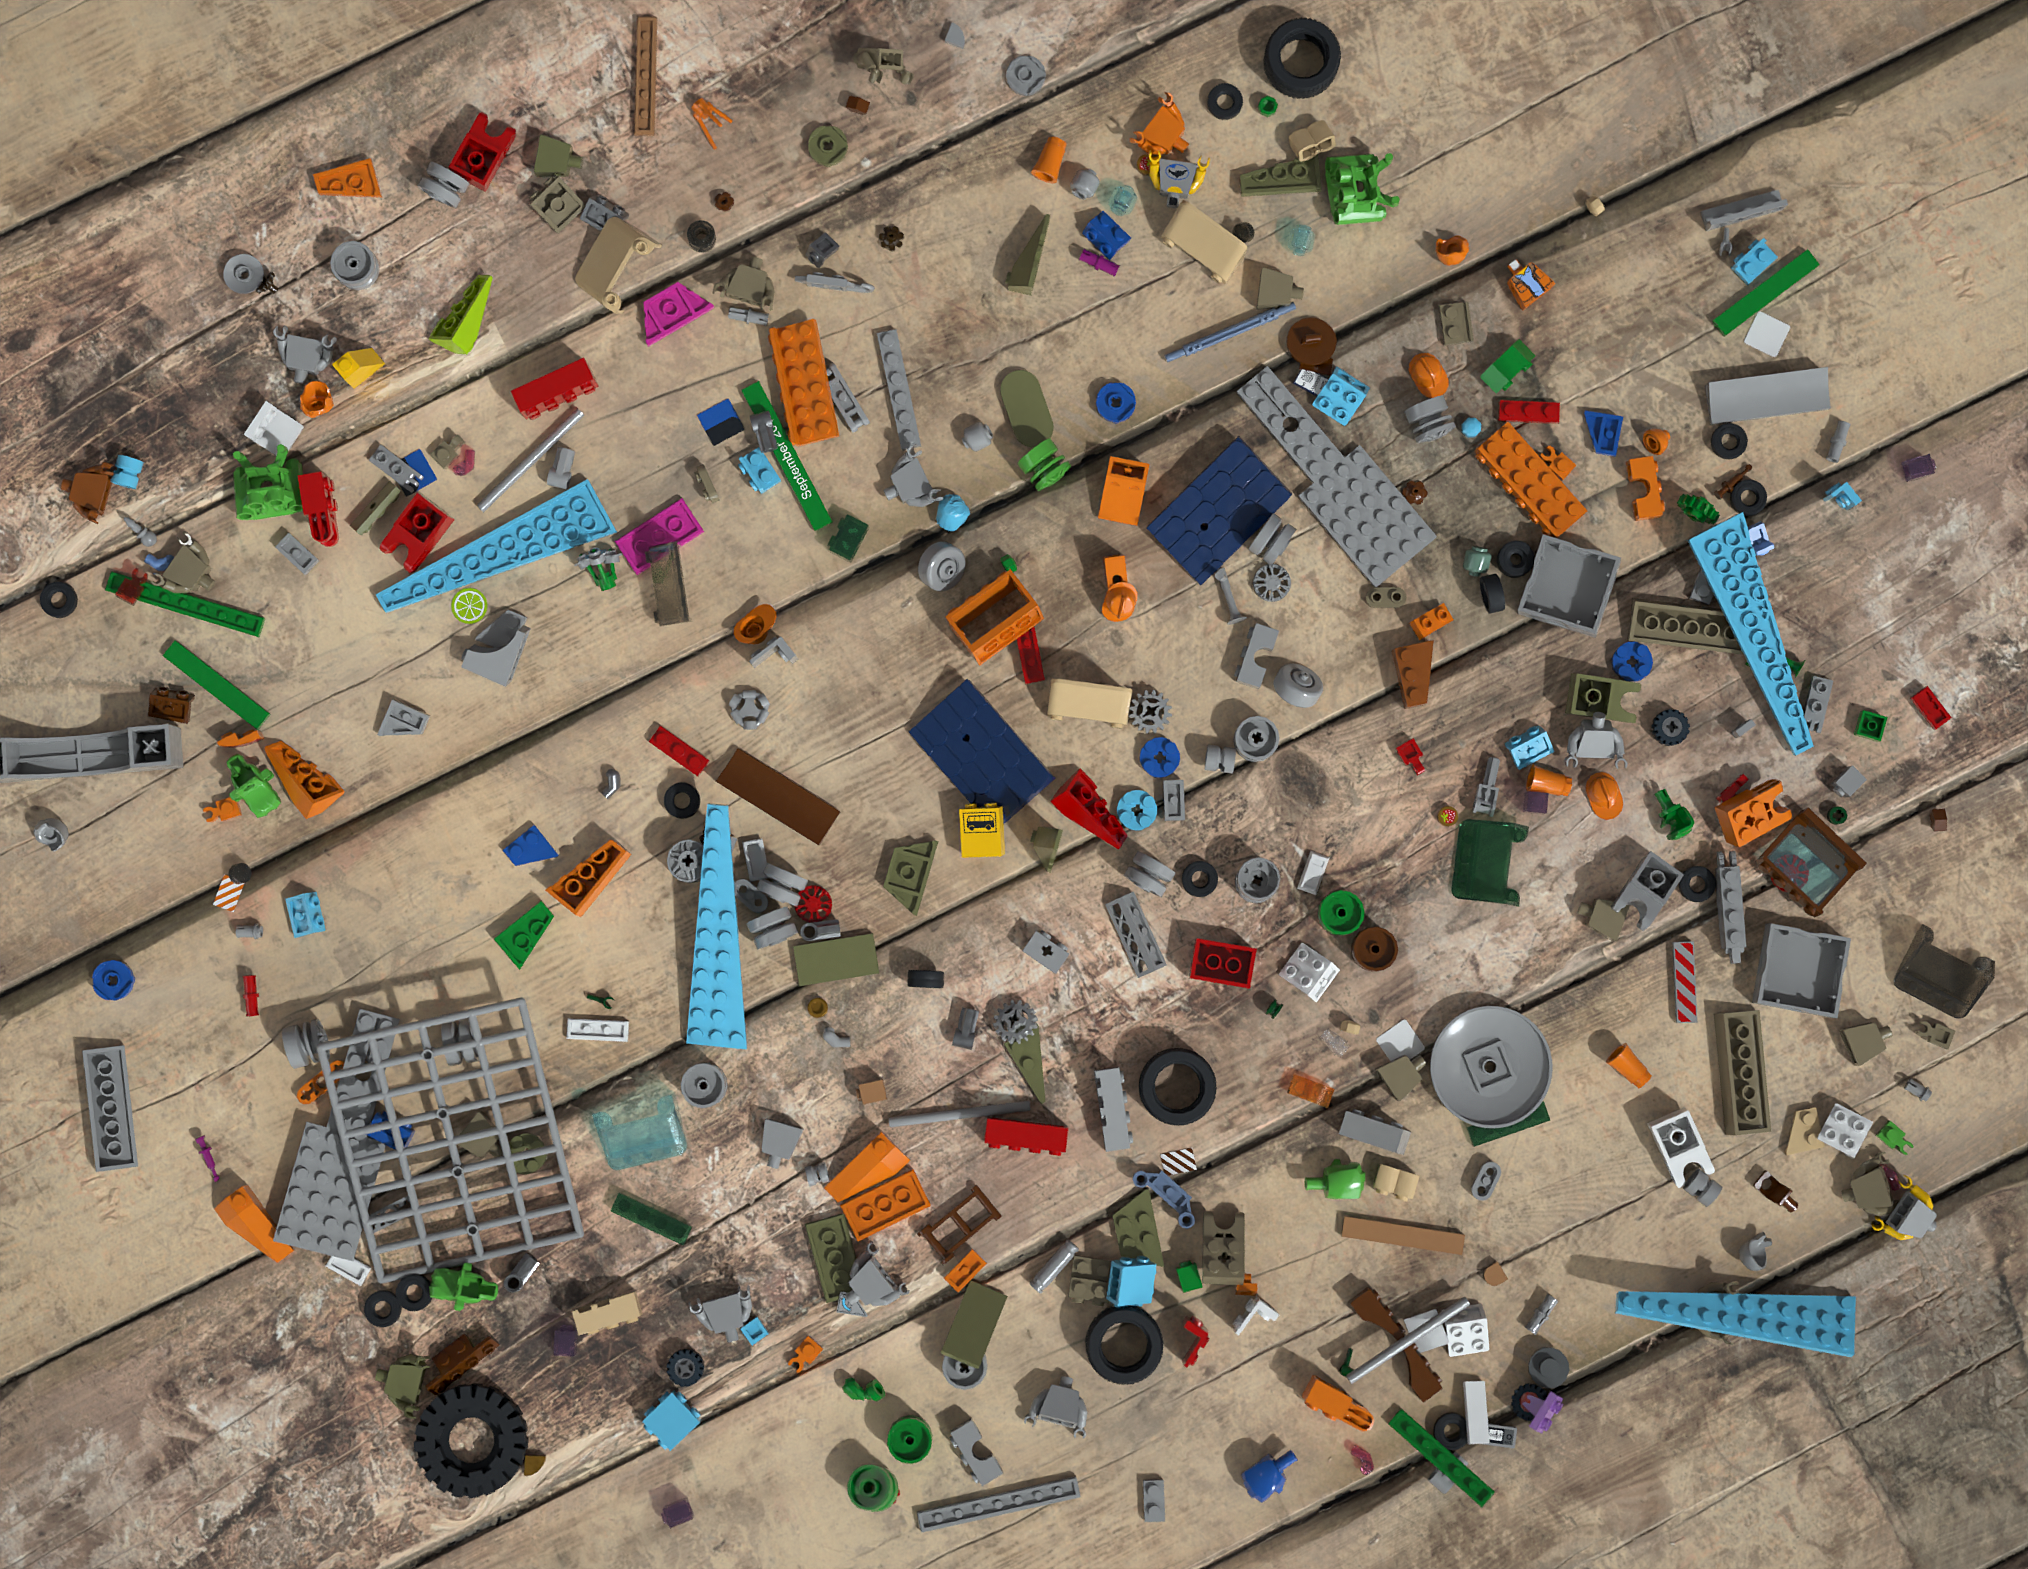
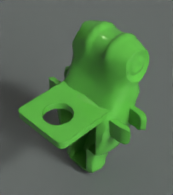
(252, 786)
(461, 1286)

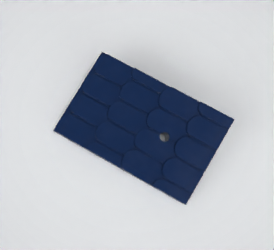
(1229, 495)
(981, 752)

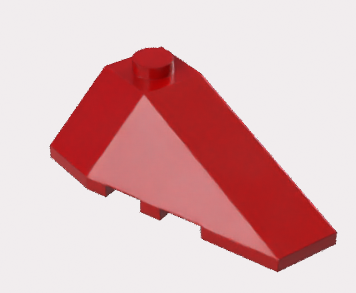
(1082, 805)

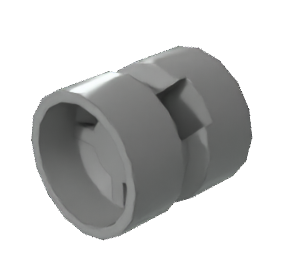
(1220, 758)
(1702, 1187)

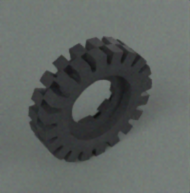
(435, 1450)

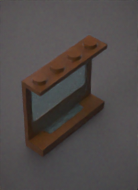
(1810, 862)

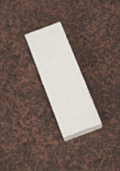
(597, 1030)
(1476, 1412)

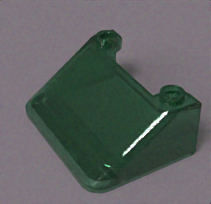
(1484, 861)

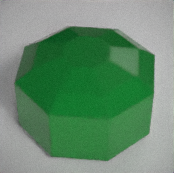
(1267, 106)
(1008, 563)

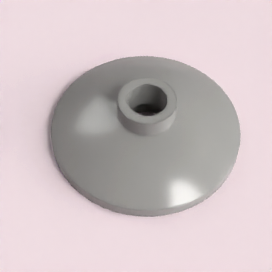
(236, 267)

